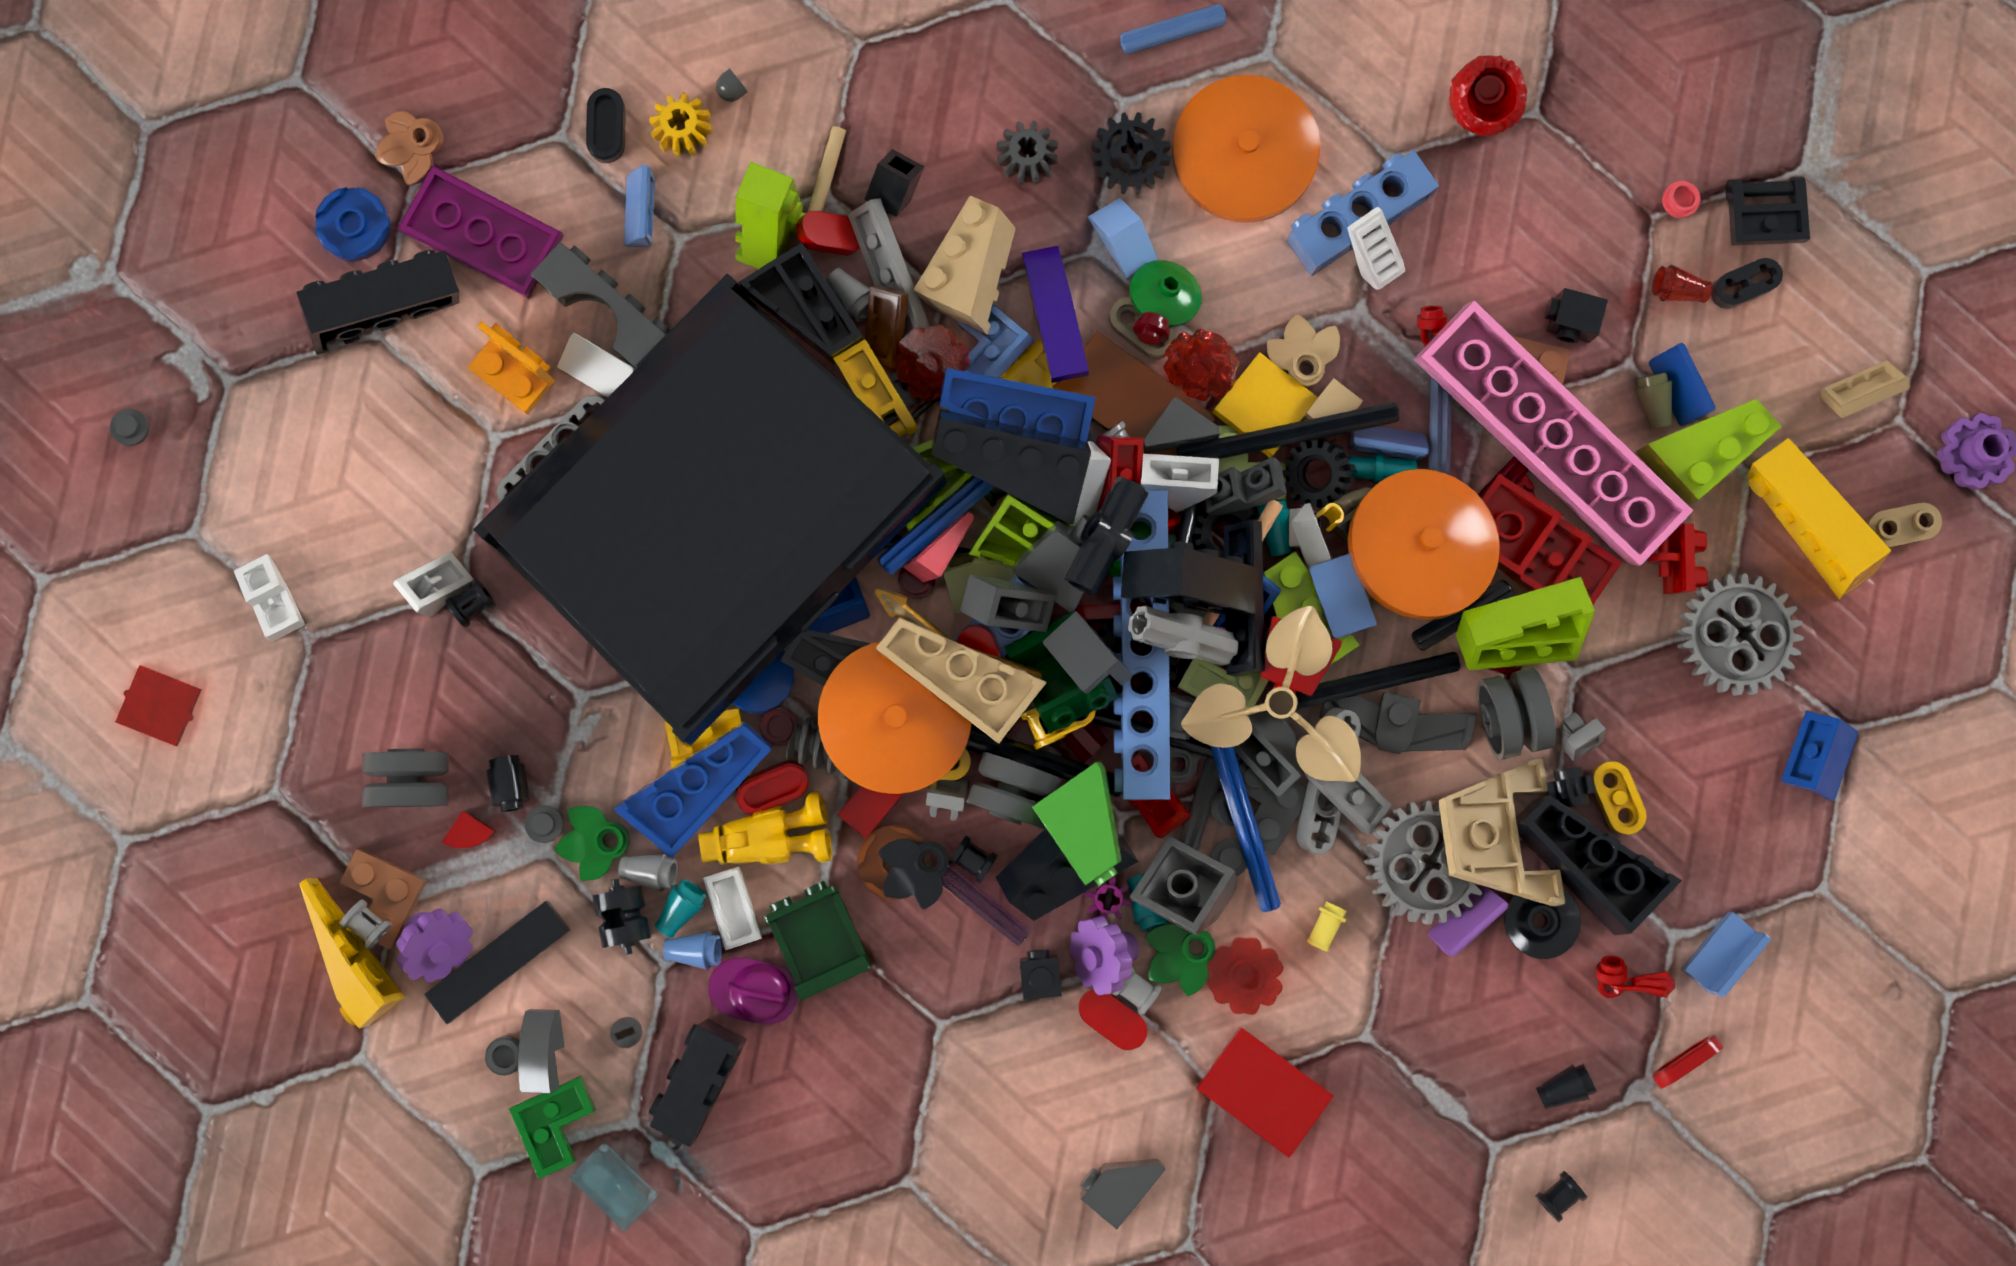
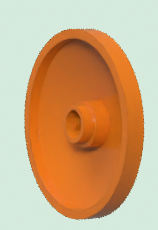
(1245, 148)
(1423, 544)
(887, 725)

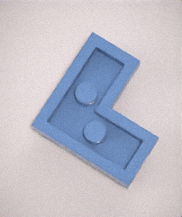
(998, 348)

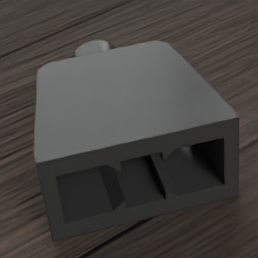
(1049, 561)

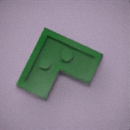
(541, 1123)

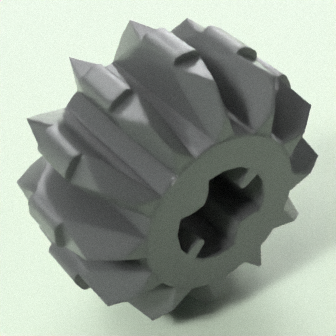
(1027, 139)

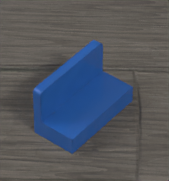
(1820, 755)

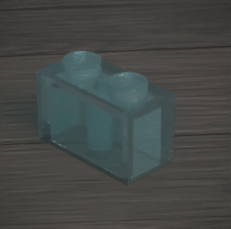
(613, 1186)

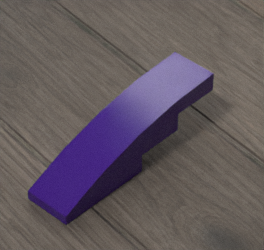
(1055, 314)

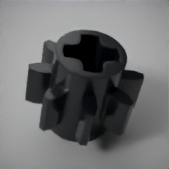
(1571, 786)

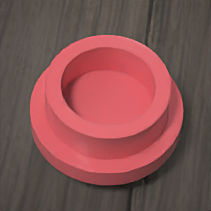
(1681, 199)

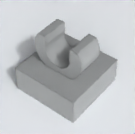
(1582, 737)
(947, 795)

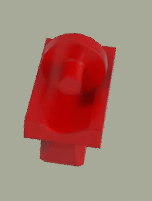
(1677, 560)

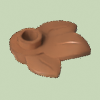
(404, 145)

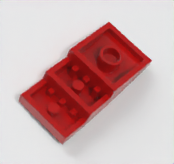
(1541, 546)

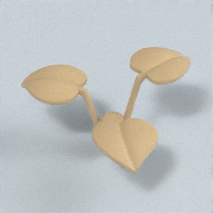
(1302, 646)

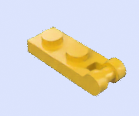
(873, 386)

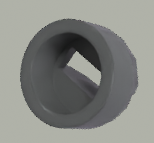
(729, 87)
(622, 1024)

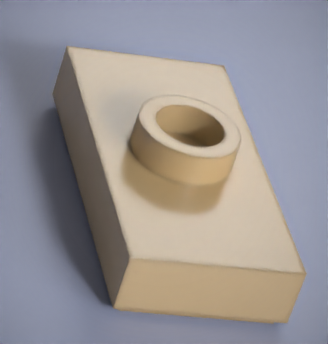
(1864, 389)

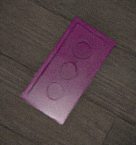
(479, 231)

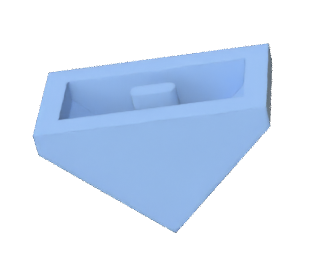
(1123, 236)

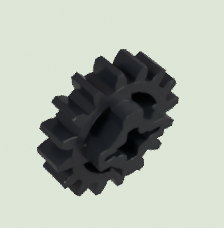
(1144, 148)

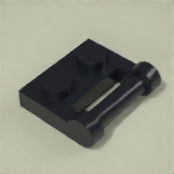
(1768, 222)

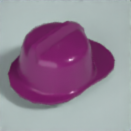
(752, 991)

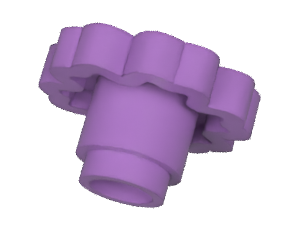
(1977, 451)
(433, 944)
(1103, 954)

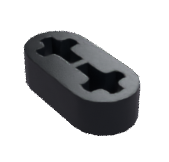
(1749, 290)

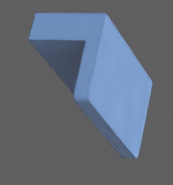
(1342, 597)
(1725, 955)

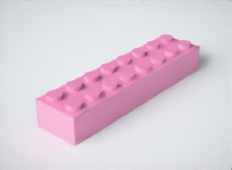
(1553, 434)

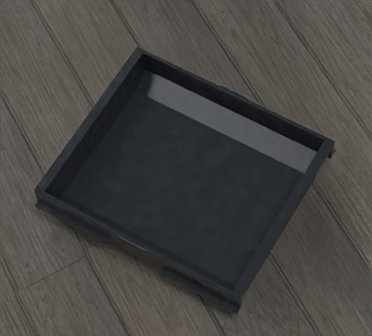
(710, 508)

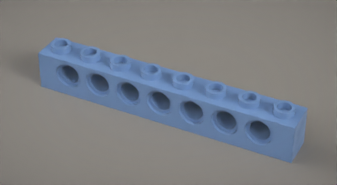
(1156, 781)

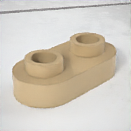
(1905, 524)

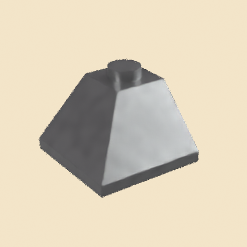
(1185, 887)

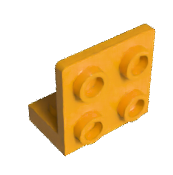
(511, 372)

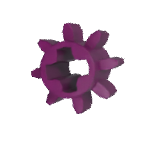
(1113, 908)

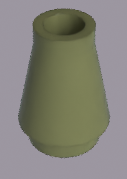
(1656, 399)

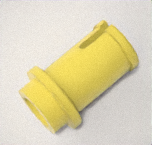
(1327, 926)

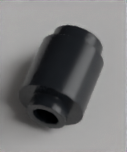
(507, 783)

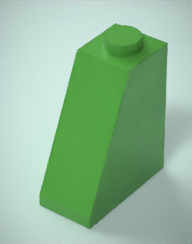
(1084, 824)

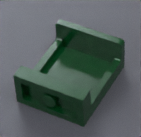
(1060, 699)
(818, 939)

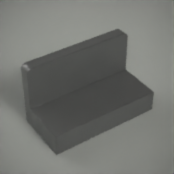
(1085, 654)

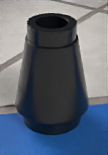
(1567, 1087)

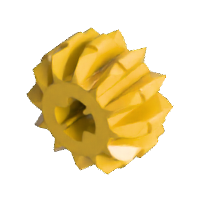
(667, 129)

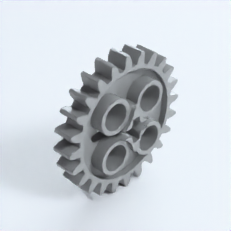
(1763, 610)
(1398, 844)

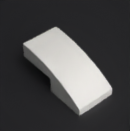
(270, 598)

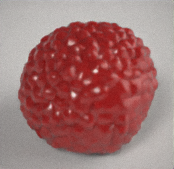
(1488, 95)

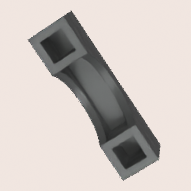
(571, 280)

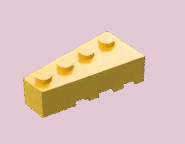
(1818, 518)

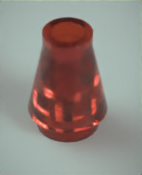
(1679, 285)

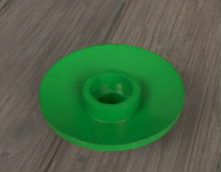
(1151, 295)

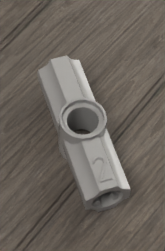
(1182, 635)

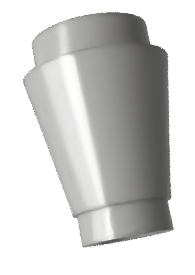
(851, 293)
(649, 870)

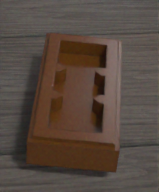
(886, 323)

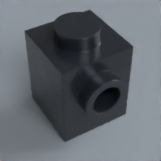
(894, 182)
(1575, 316)
(1040, 975)

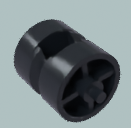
(621, 916)

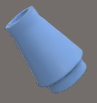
(695, 950)

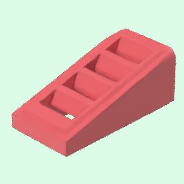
(935, 557)

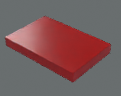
(1264, 1092)

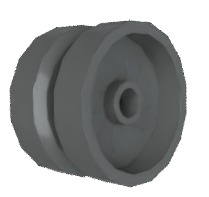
(1516, 713)
(405, 778)
(1014, 789)

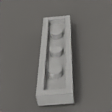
(885, 257)

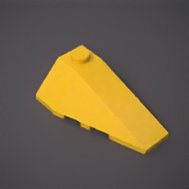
(354, 972)

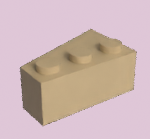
(968, 265)

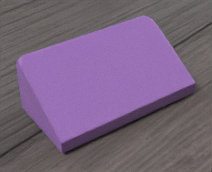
(1460, 931)

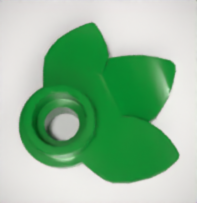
(587, 842)
(1175, 960)

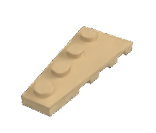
(970, 682)

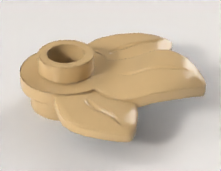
(1304, 346)

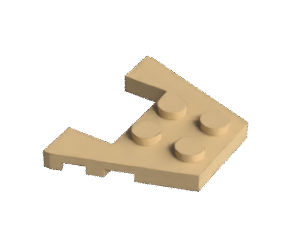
(1484, 835)

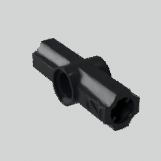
(1106, 535)

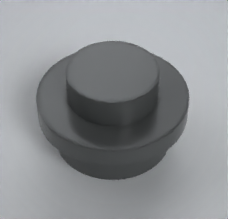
(129, 427)
(544, 824)
(1230, 854)

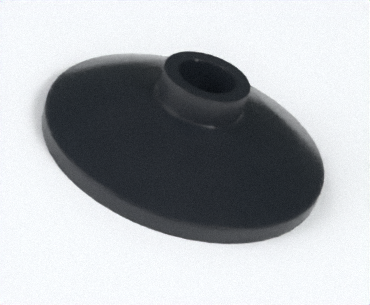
(1550, 940)

